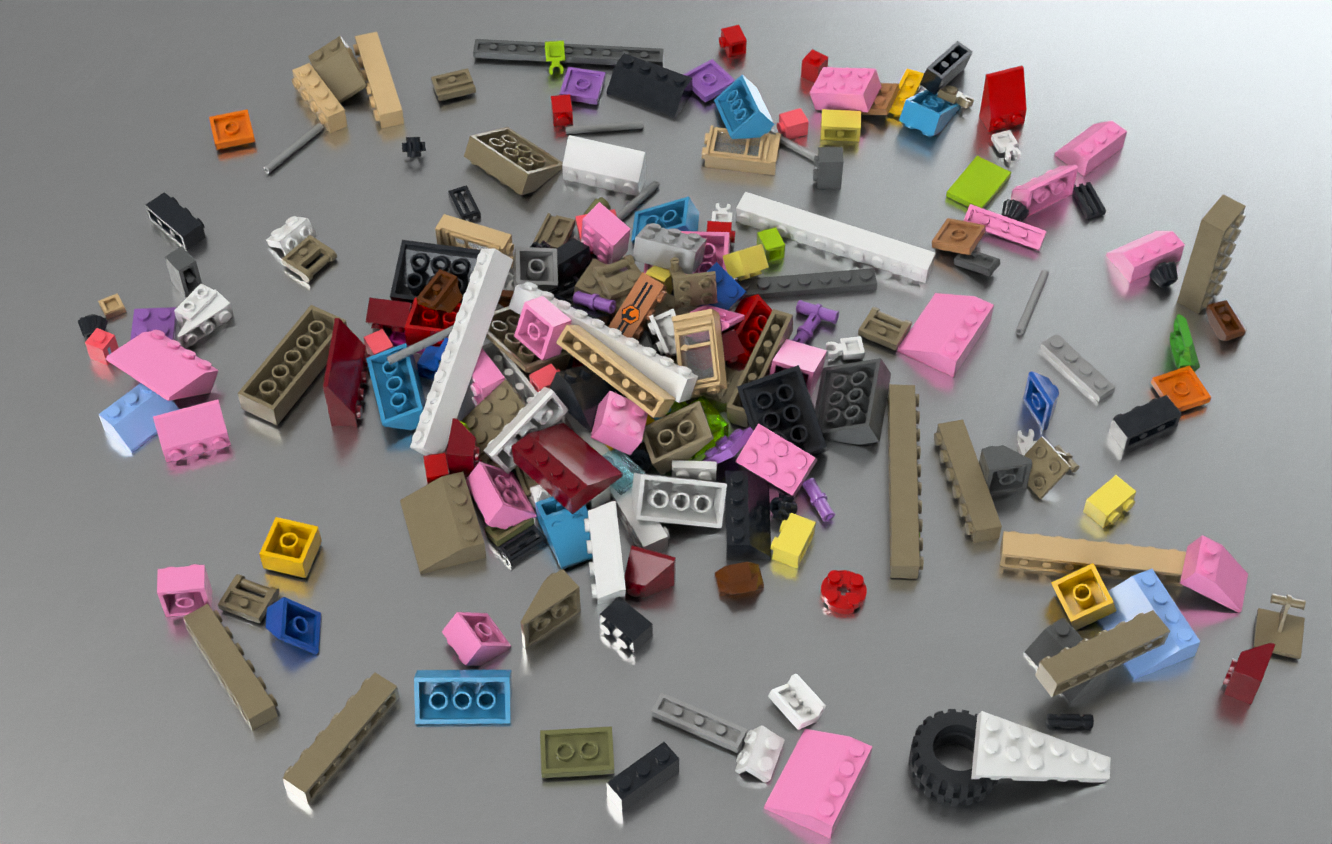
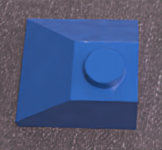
(1041, 398)
(294, 624)

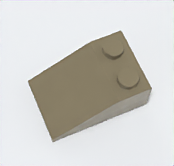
(338, 69)
(677, 436)
(551, 607)

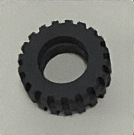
(933, 776)

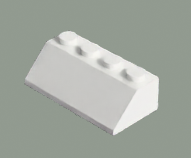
(604, 165)
(538, 414)
(678, 500)
(606, 553)

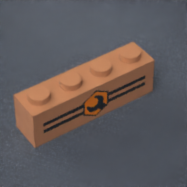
(639, 306)

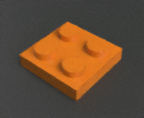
(231, 129)
(1182, 388)

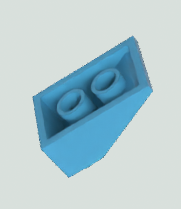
(927, 113)
(675, 214)

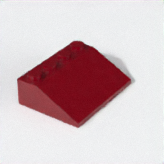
(345, 376)
(564, 465)

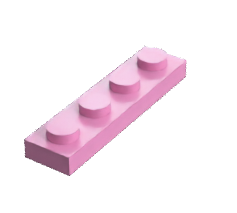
(1006, 227)

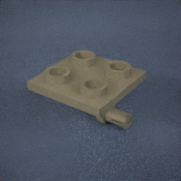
(692, 288)
(1048, 466)
(1280, 627)

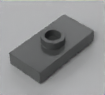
(978, 262)

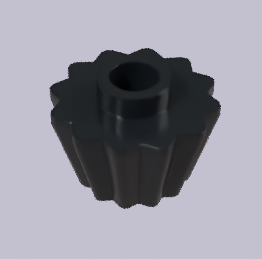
(1014, 210)
(1164, 274)
(90, 323)
(641, 457)

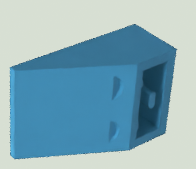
(564, 531)

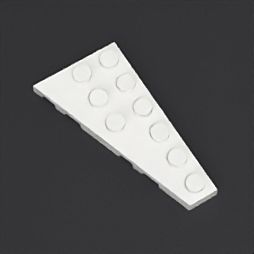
(1025, 754)

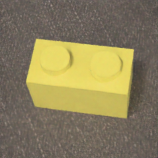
(840, 125)
(746, 262)
(1110, 502)
(793, 540)

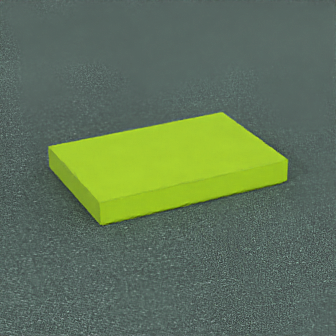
(978, 183)

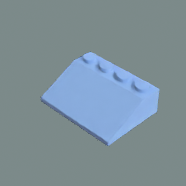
(1141, 595)

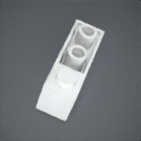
(211, 317)

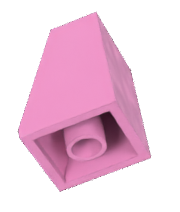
(807, 357)

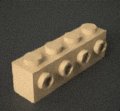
(319, 98)

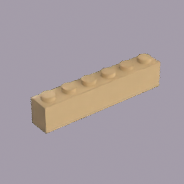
(379, 80)
(616, 371)

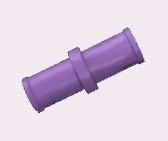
(594, 302)
(824, 313)
(805, 331)
(818, 499)

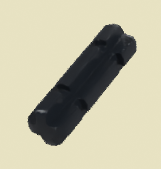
(1069, 720)

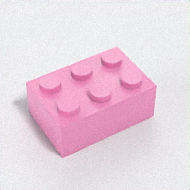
(845, 89)
(605, 234)
(776, 460)

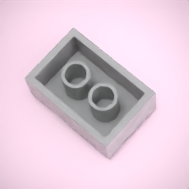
(659, 245)

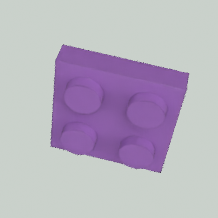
(709, 80)
(583, 85)
(154, 319)
(728, 447)

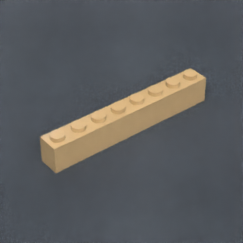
(1069, 555)

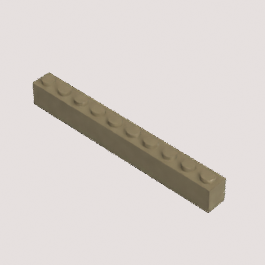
(903, 482)

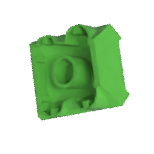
(1182, 345)

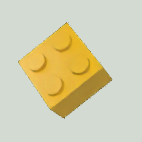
(290, 547)
(1084, 596)

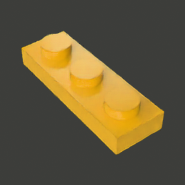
(908, 87)

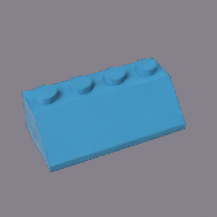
(743, 110)
(397, 389)
(462, 696)

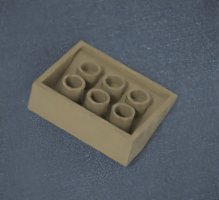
(512, 159)
(502, 333)
(443, 524)

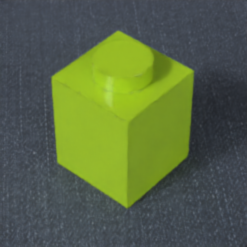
(772, 244)

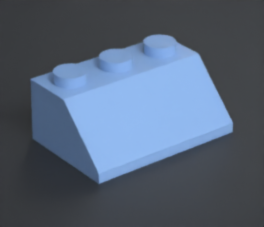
(131, 416)

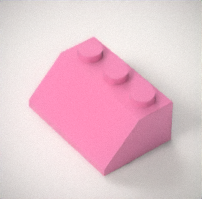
(1093, 146)
(1046, 189)
(1142, 255)
(191, 430)
(499, 496)

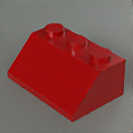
(750, 329)

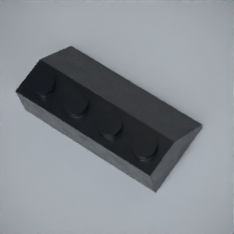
(650, 86)
(747, 516)

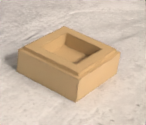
(112, 306)

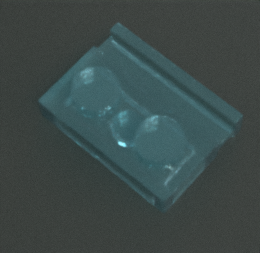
(626, 466)

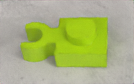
(555, 52)

